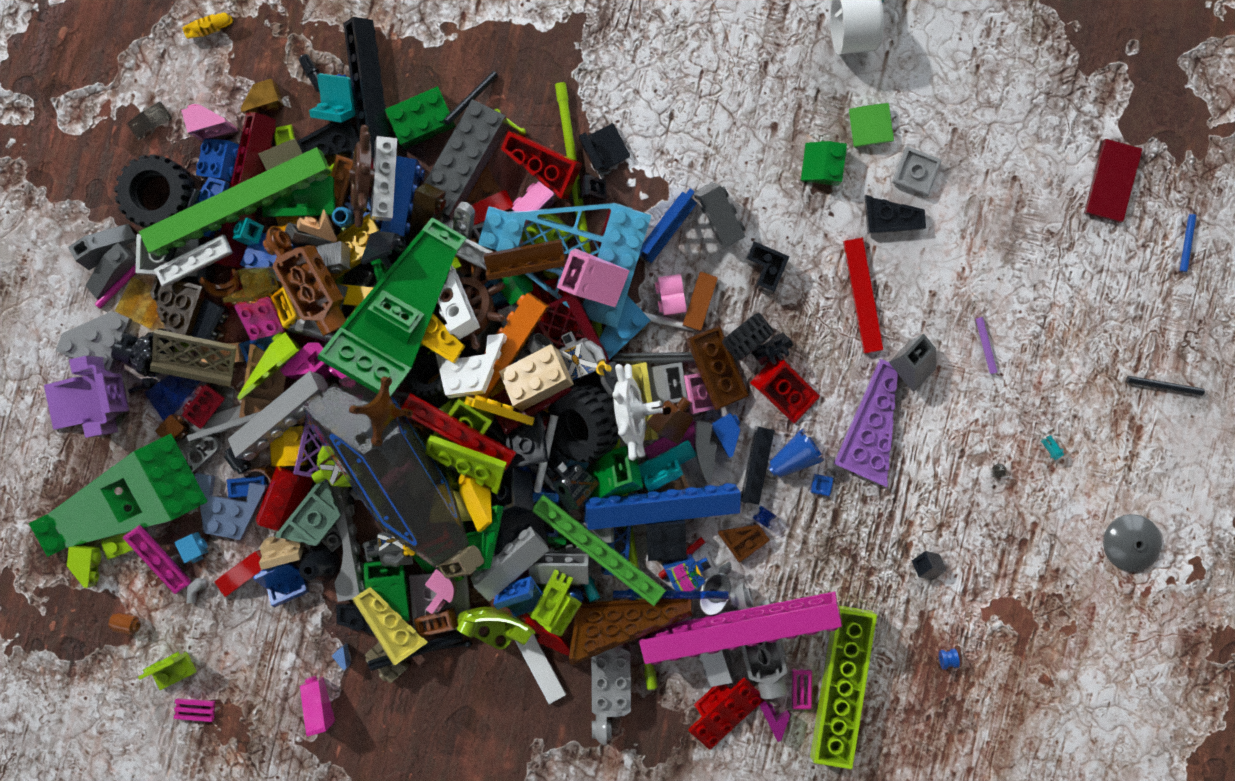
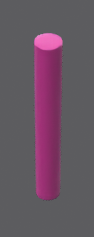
(116, 287)

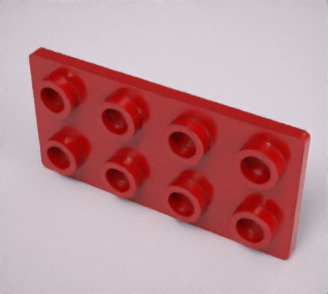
(723, 710)

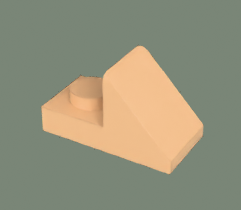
(322, 228)

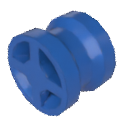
(949, 659)

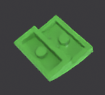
(871, 125)

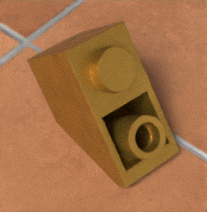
(262, 97)

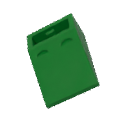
(615, 474)
(390, 585)

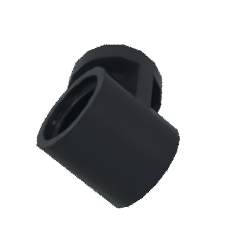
(122, 350)

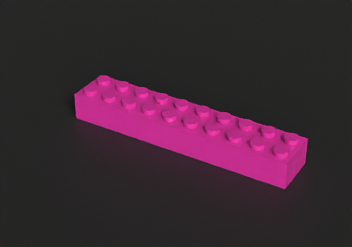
(742, 628)

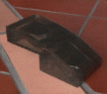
(148, 120)

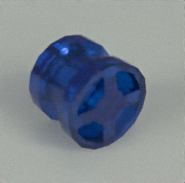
(764, 516)

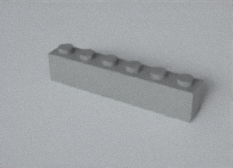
(276, 417)

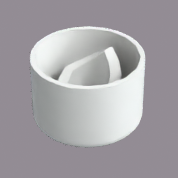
(856, 25)

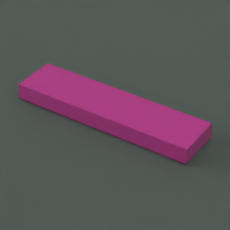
(157, 559)

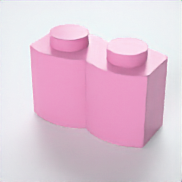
(671, 295)

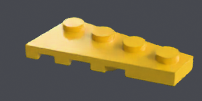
(441, 341)

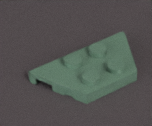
(312, 517)

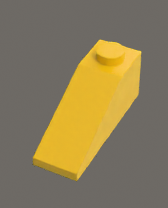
(477, 501)

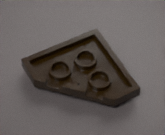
(178, 305)

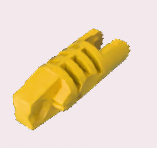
(207, 25)

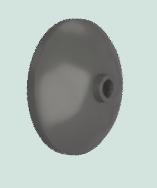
(1121, 541)

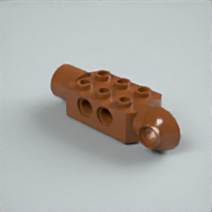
(306, 281)

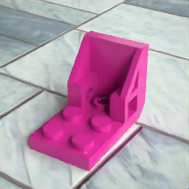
(306, 361)

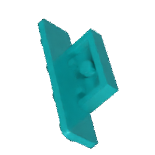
(666, 466)

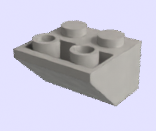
(667, 383)

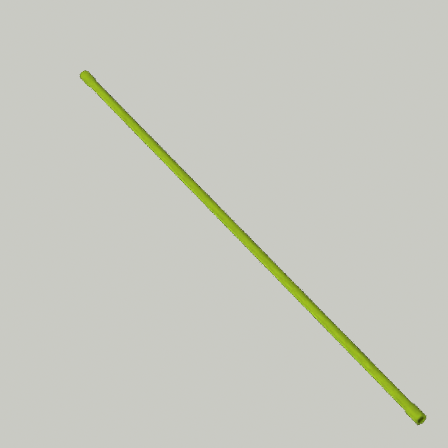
(562, 98)

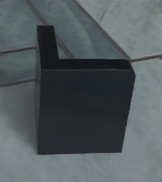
(929, 565)

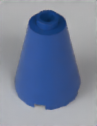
(796, 455)

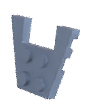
(228, 516)

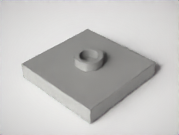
(916, 171)

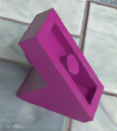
(777, 723)

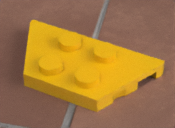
(495, 407)

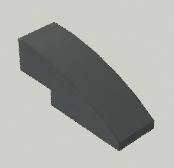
(704, 448)

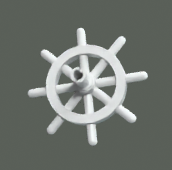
(631, 411)

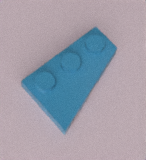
(630, 323)

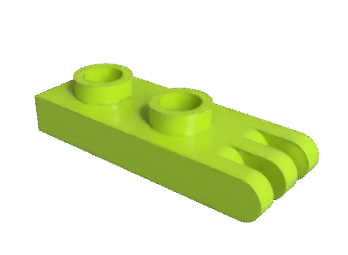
(551, 598)

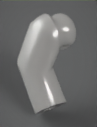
(193, 588)

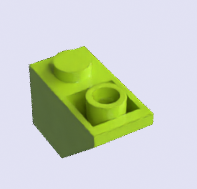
(84, 563)

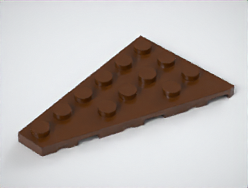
(614, 623)

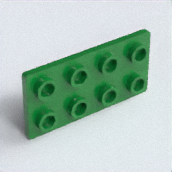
(305, 201)

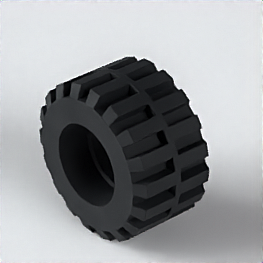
(748, 336)
(419, 376)

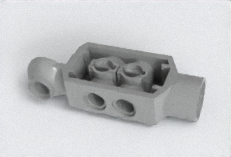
(766, 661)
(610, 689)

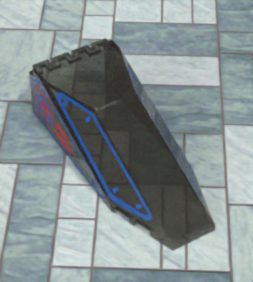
(395, 480)

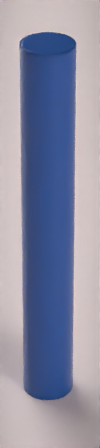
(1188, 243)

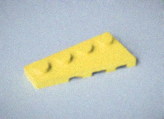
(390, 629)

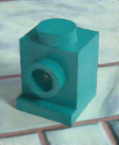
(243, 231)

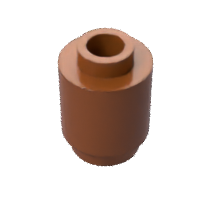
(124, 623)

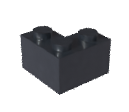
(771, 264)

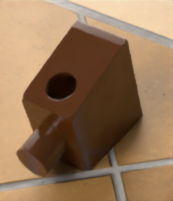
(673, 421)

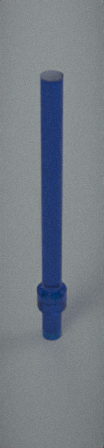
(632, 595)

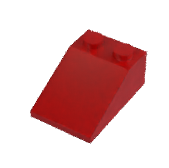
(785, 389)

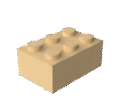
(536, 377)

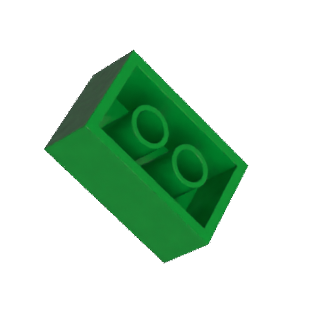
(419, 117)

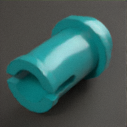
(1053, 448)
(591, 590)

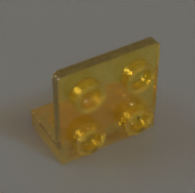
(256, 283)

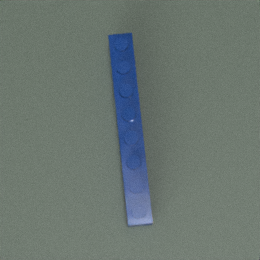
(662, 506)

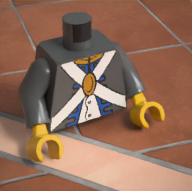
(390, 551)

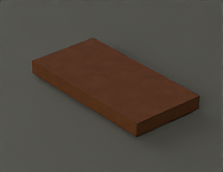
(717, 368)

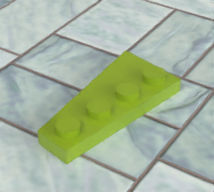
(467, 461)

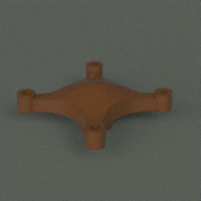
(381, 411)

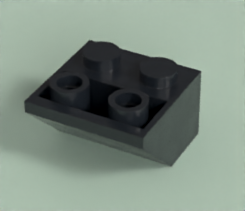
(209, 320)

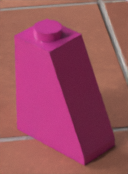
(316, 706)

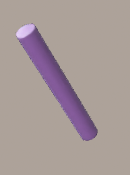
(986, 345)

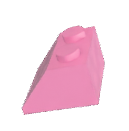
(205, 124)
(537, 198)

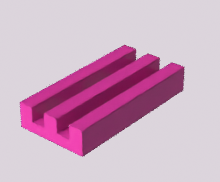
(801, 672)
(178, 709)

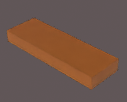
(700, 301)

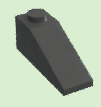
(110, 269)

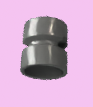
(535, 344)

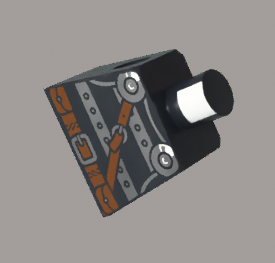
(573, 485)

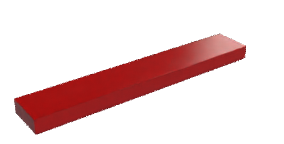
(863, 295)
(456, 430)

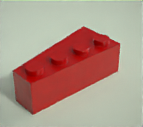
(548, 166)

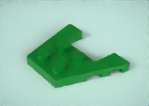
(486, 540)

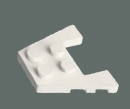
(472, 373)

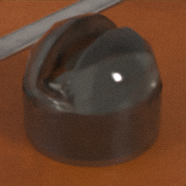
(999, 470)

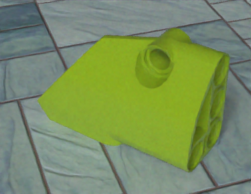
(473, 619)

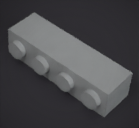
(510, 563)

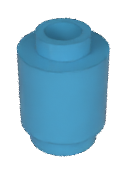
(339, 213)

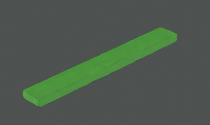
(598, 550)

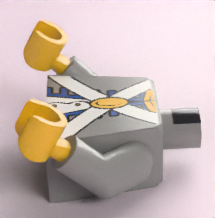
(582, 356)

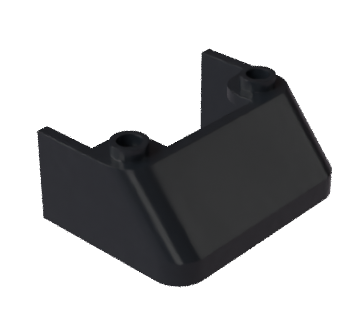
(384, 245)

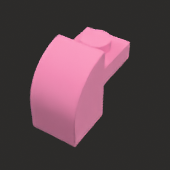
(443, 587)

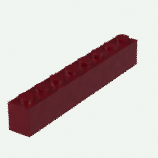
(255, 138)

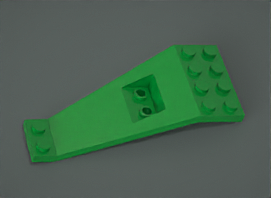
(379, 340)
(152, 482)

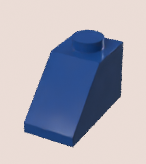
(727, 432)

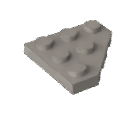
(95, 338)

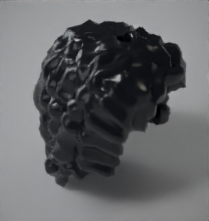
(142, 354)

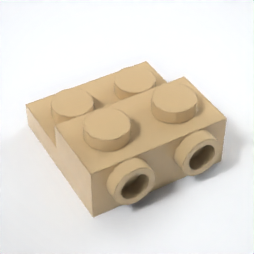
(279, 551)

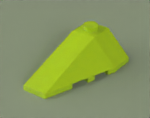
(274, 358)

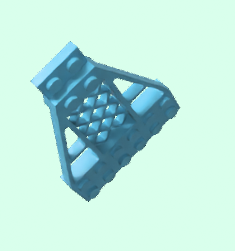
(619, 244)

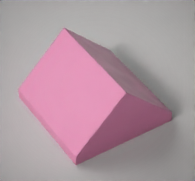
(697, 394)

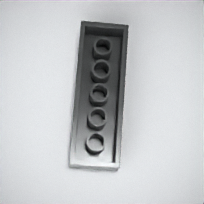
(467, 154)

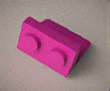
(259, 318)

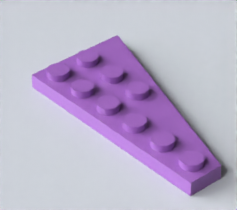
(870, 432)

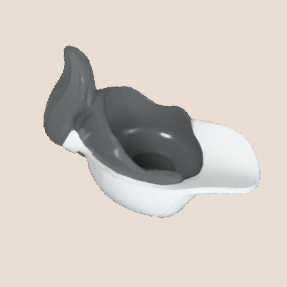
(716, 582)

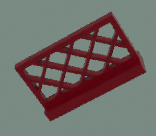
(579, 315)

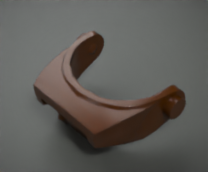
(224, 289)
(266, 469)

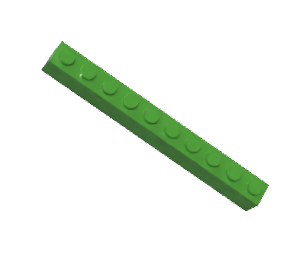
(235, 202)

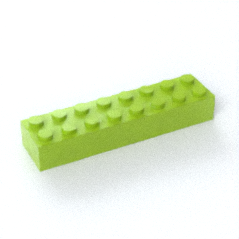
(843, 689)

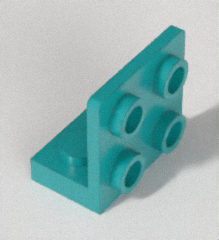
(335, 97)

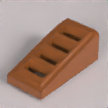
(448, 621)

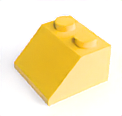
(286, 447)

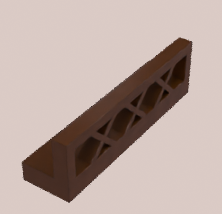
(524, 259)

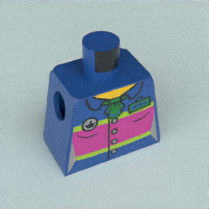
(686, 573)

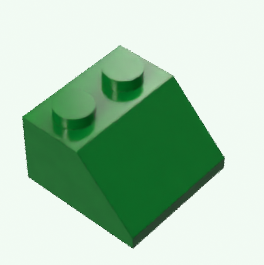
(823, 162)

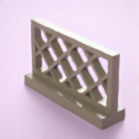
(192, 367)

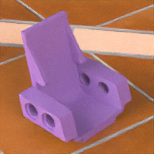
(87, 399)

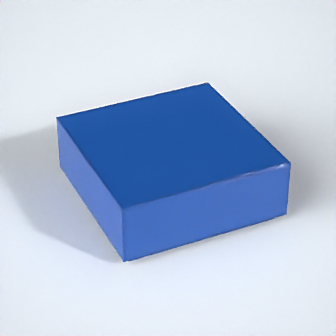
(821, 485)

